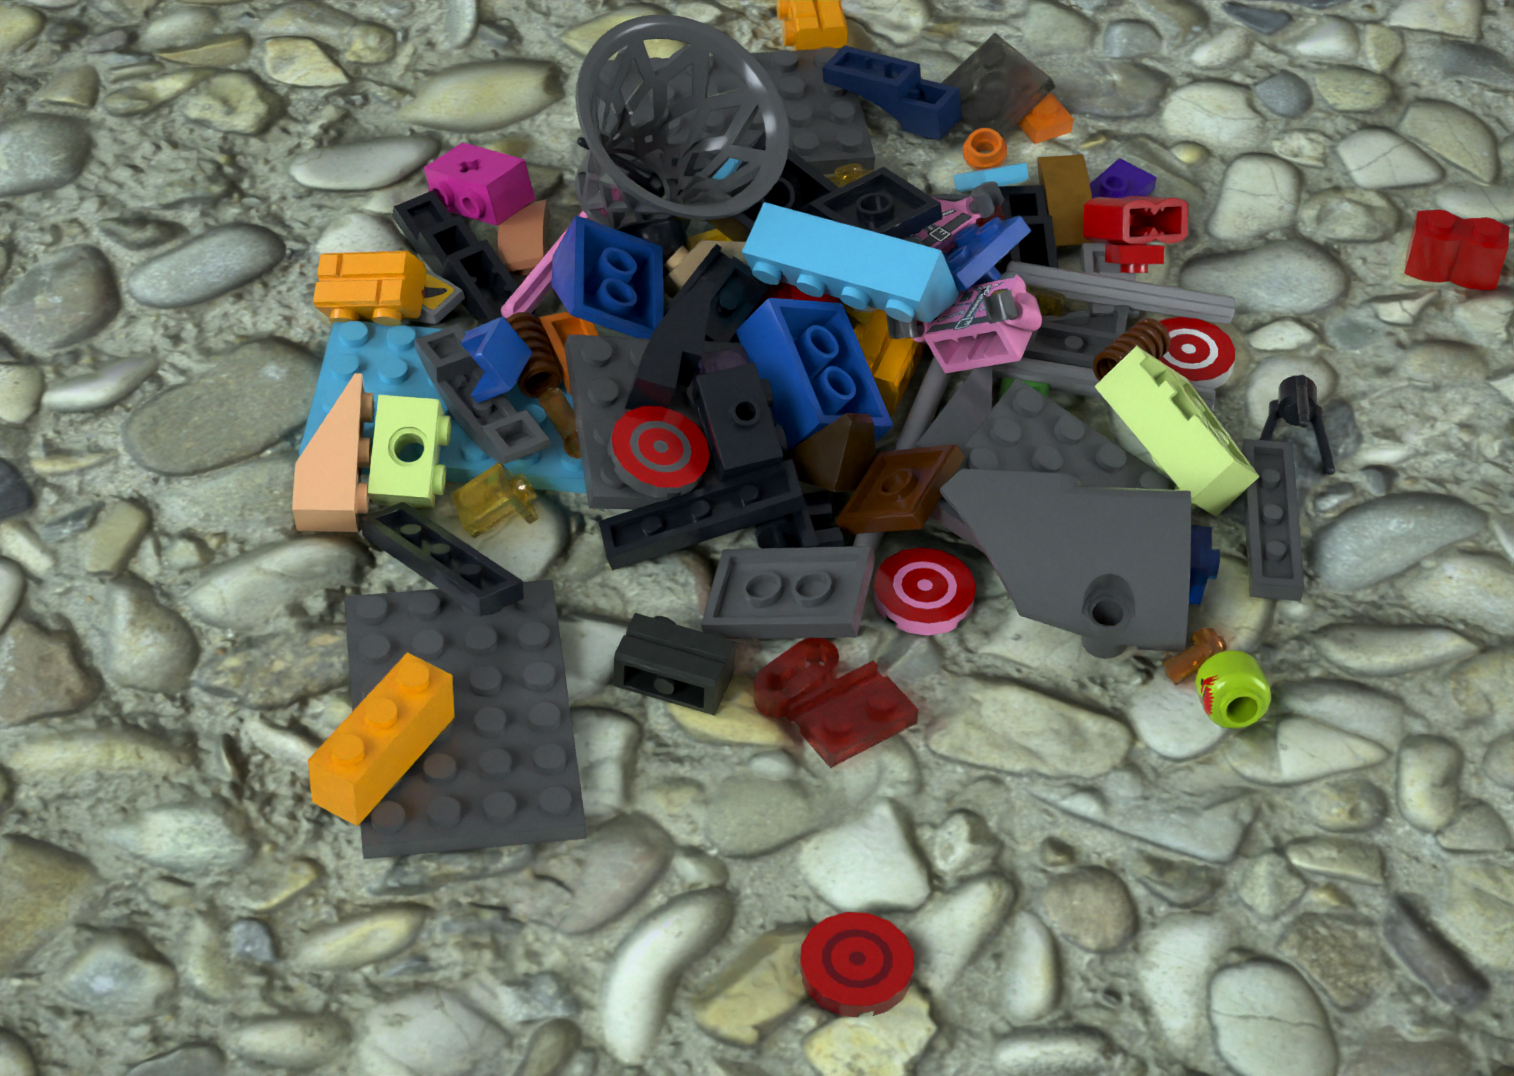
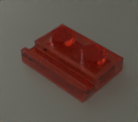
(852, 714)

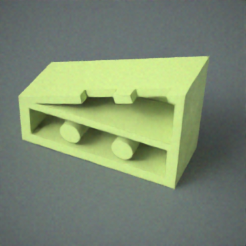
(1177, 430)

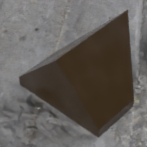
(837, 454)

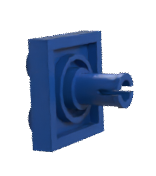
(981, 248)

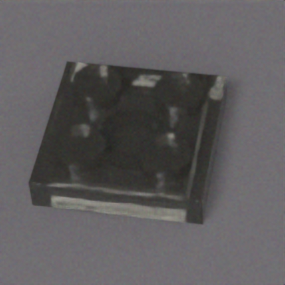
(998, 86)

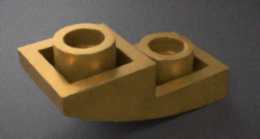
(1066, 192)

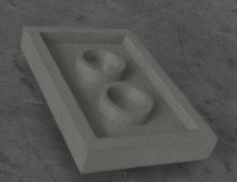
(789, 592)

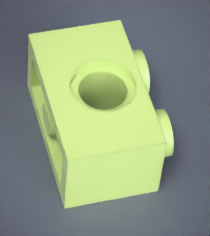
(397, 424)

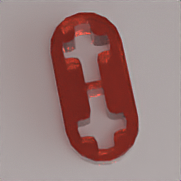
(790, 672)

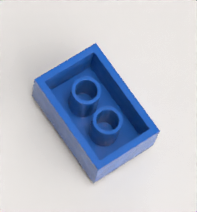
(811, 366)

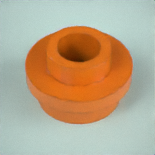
(984, 140)

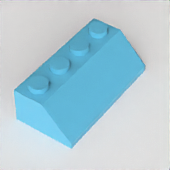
(849, 264)

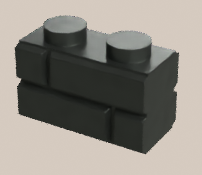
(674, 663)

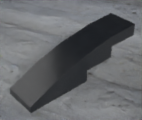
(456, 254)

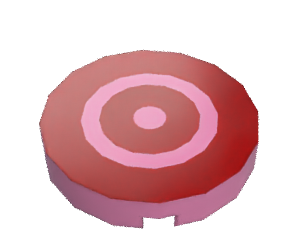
(924, 591)

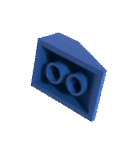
(610, 278)

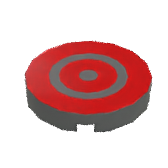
(658, 451)

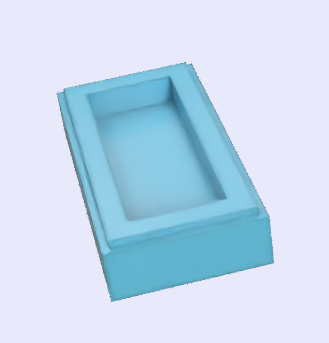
(1001, 175)

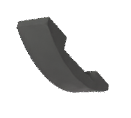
(489, 424)

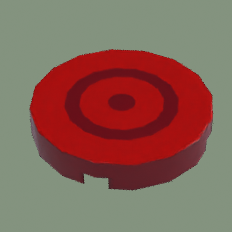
(856, 964)

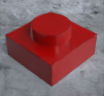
(1134, 257)

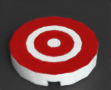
(1199, 351)

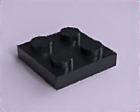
(880, 204)

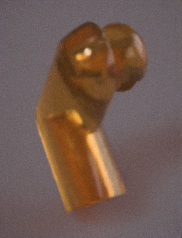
(562, 418)
(1187, 663)

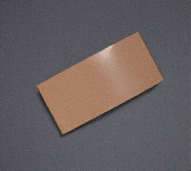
(524, 238)

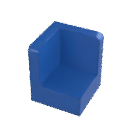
(500, 356)

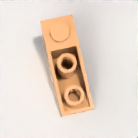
(329, 470)

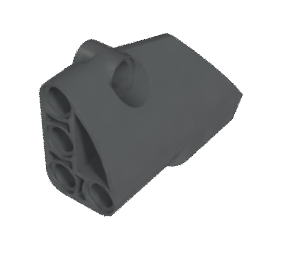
(1084, 554)

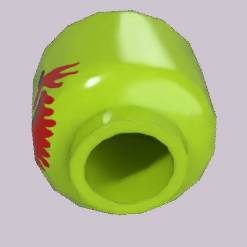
(1233, 689)

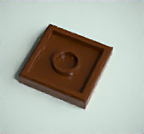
(900, 489)

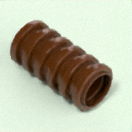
(1145, 334)
(541, 369)

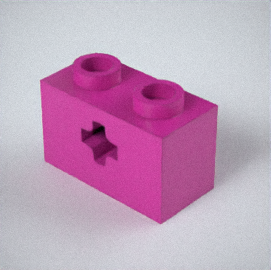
(480, 183)

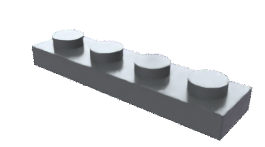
(1273, 522)

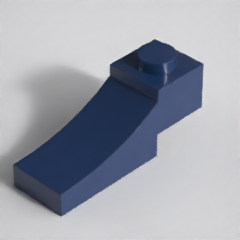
(897, 88)

